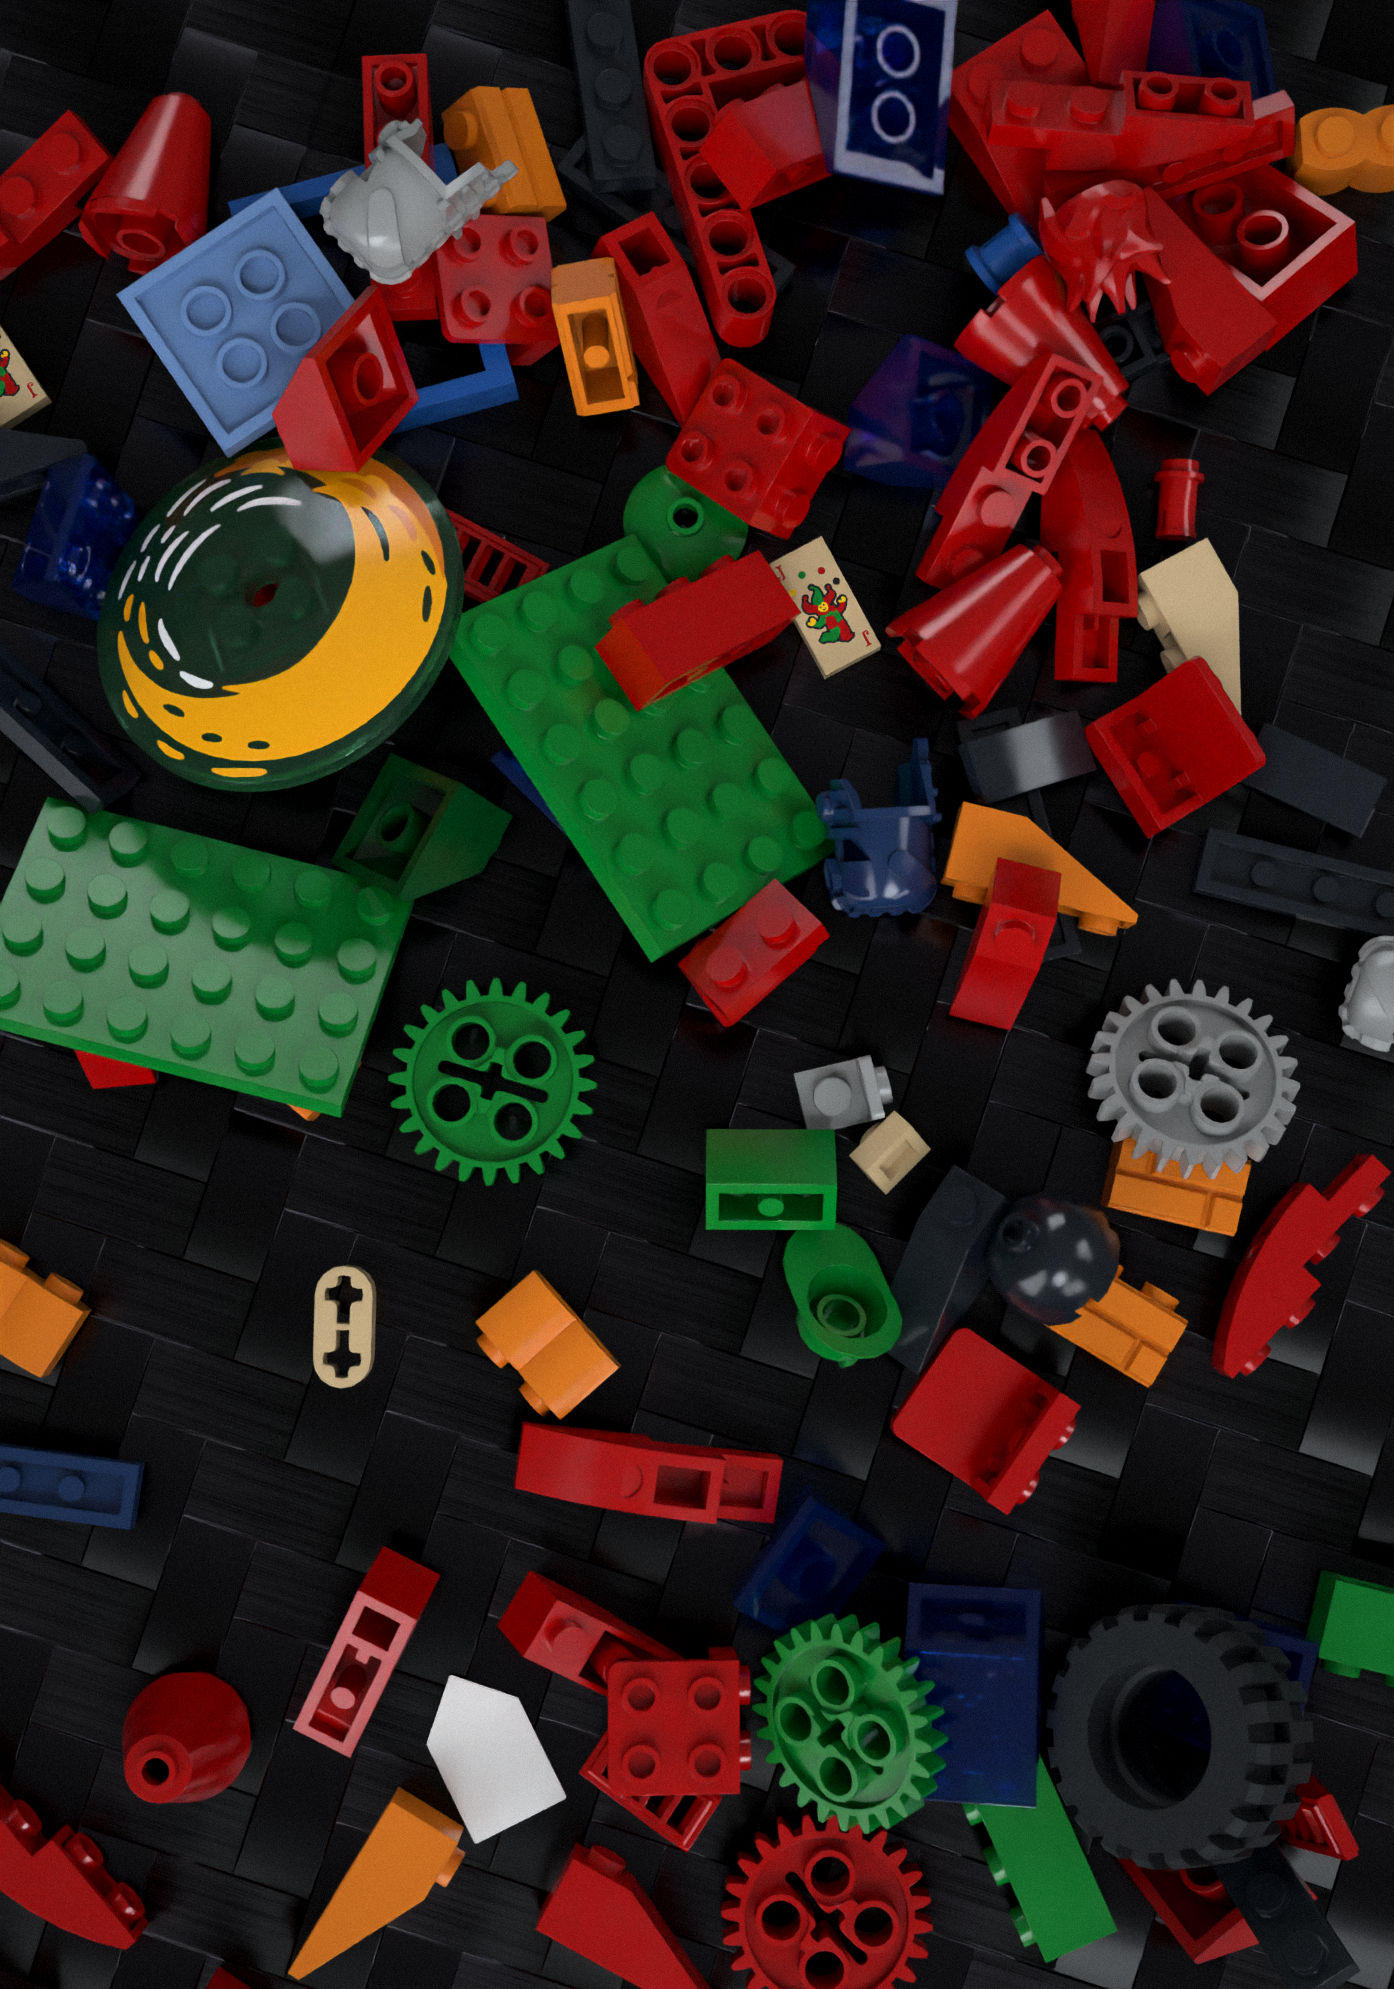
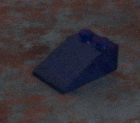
(882, 88)

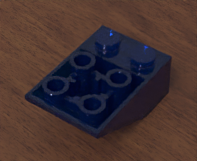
(75, 538)
(988, 1676)

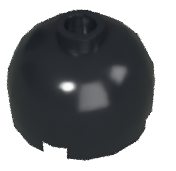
(1052, 1256)

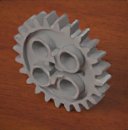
(1176, 1125)

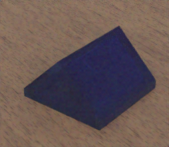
(806, 1565)

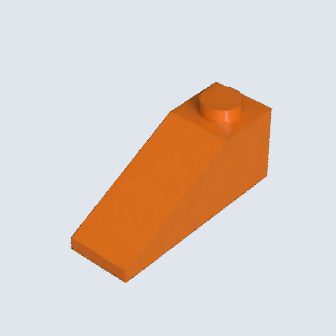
(389, 1876)

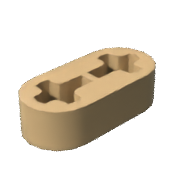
(360, 1326)

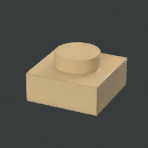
(889, 1151)

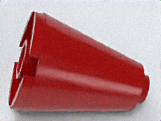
(155, 188)
(1029, 321)
(979, 625)
(185, 1738)

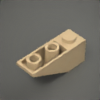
(1194, 613)

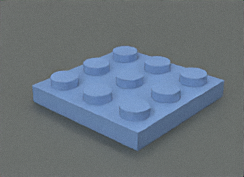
(239, 316)

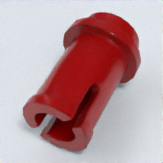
(1177, 499)

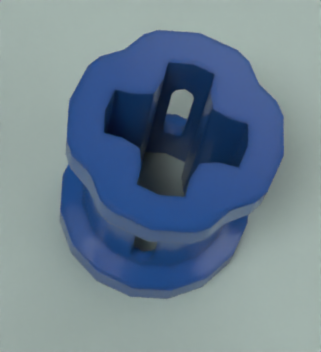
(1005, 252)

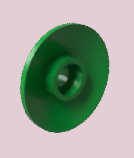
(677, 549)

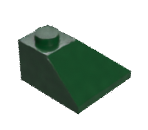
(419, 832)

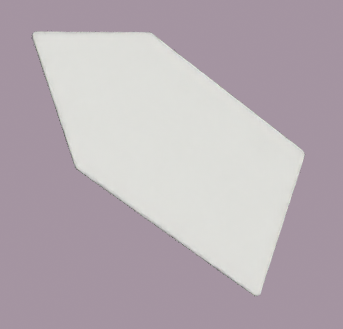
(490, 1758)

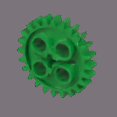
(476, 1137)
(850, 1723)

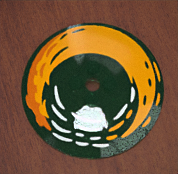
(319, 670)

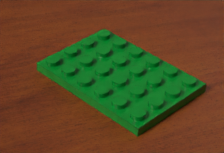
(666, 804)
(195, 956)

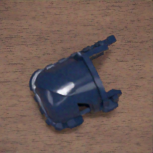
(884, 852)

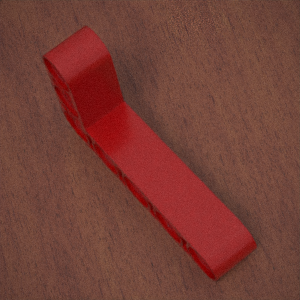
(690, 109)

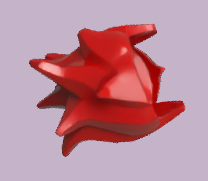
(1100, 243)

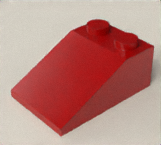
(1031, 53)
(1274, 240)

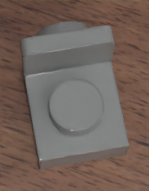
(843, 1094)

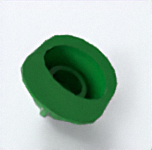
(840, 1295)

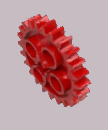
(870, 1880)

